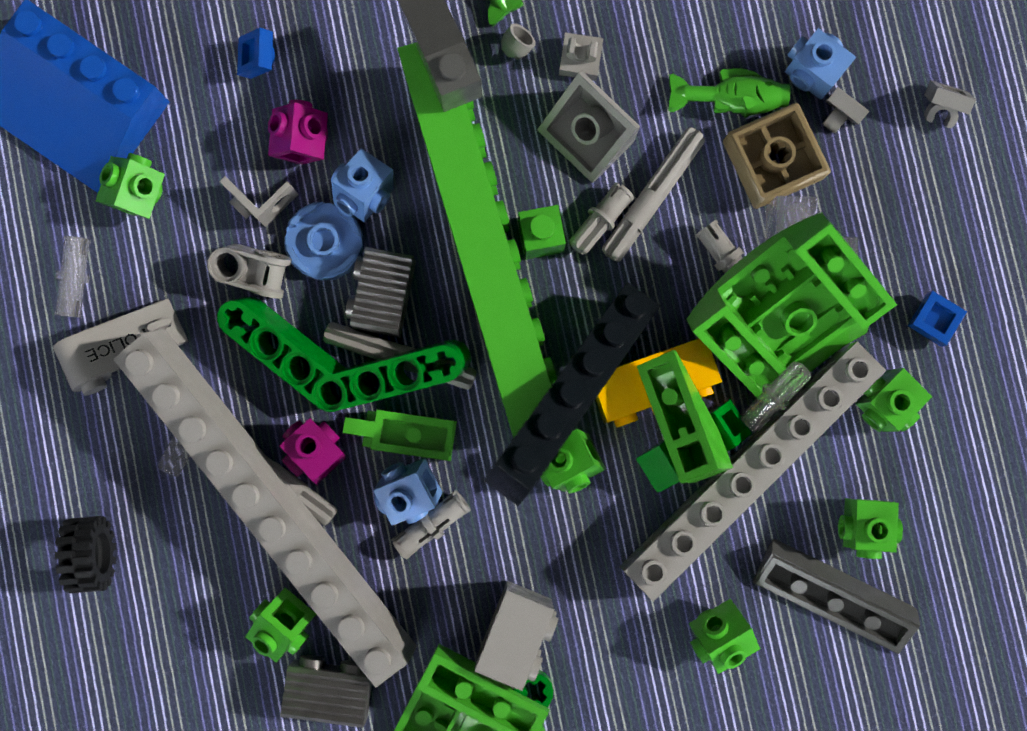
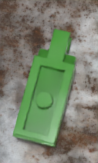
(404, 434)

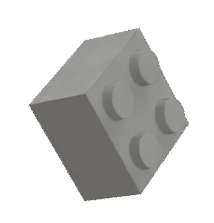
(514, 636)

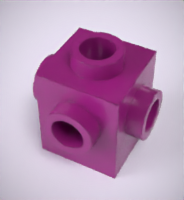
(297, 132)
(319, 462)

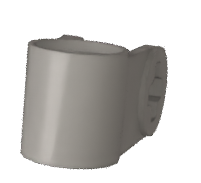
(257, 269)

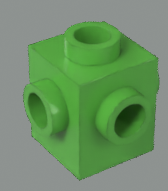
(130, 185)
(893, 402)
(574, 464)
(870, 527)
(280, 625)
(723, 637)

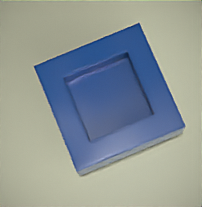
(255, 53)
(937, 318)

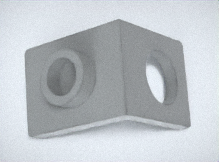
(268, 210)

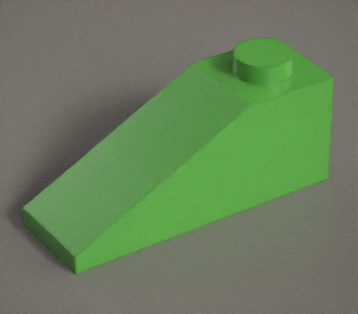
(683, 419)

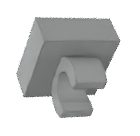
(580, 54)
(947, 98)
(844, 108)

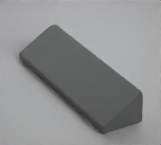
(837, 596)

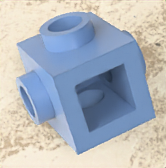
(818, 63)
(362, 186)
(407, 492)

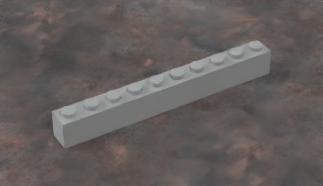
(267, 505)

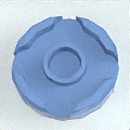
(323, 241)

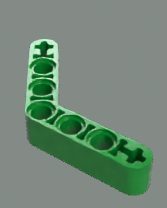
(324, 368)

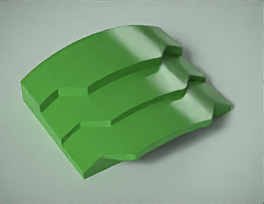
(789, 303)
(462, 700)

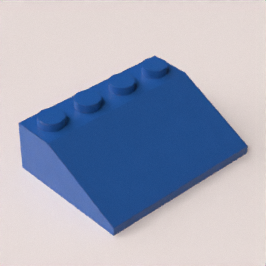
(70, 96)

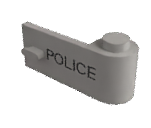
(90, 353)

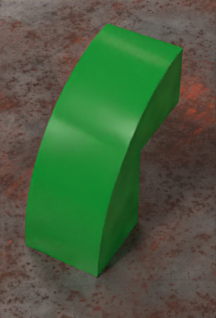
(658, 463)

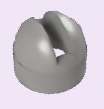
(517, 42)

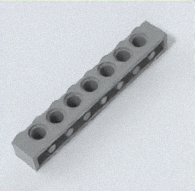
(754, 470)

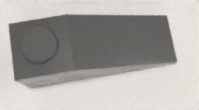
(442, 52)

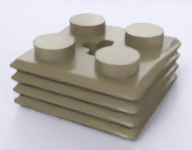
(783, 133)

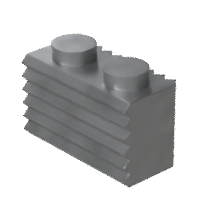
(381, 292)
(326, 692)

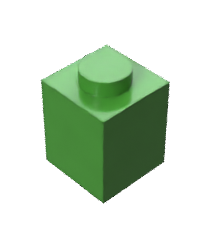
(541, 232)

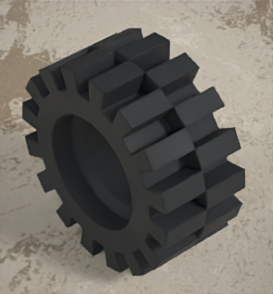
(85, 554)

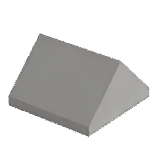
(588, 127)

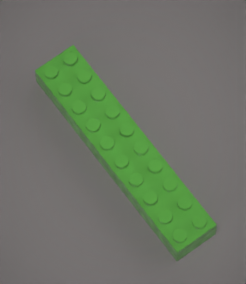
(480, 239)

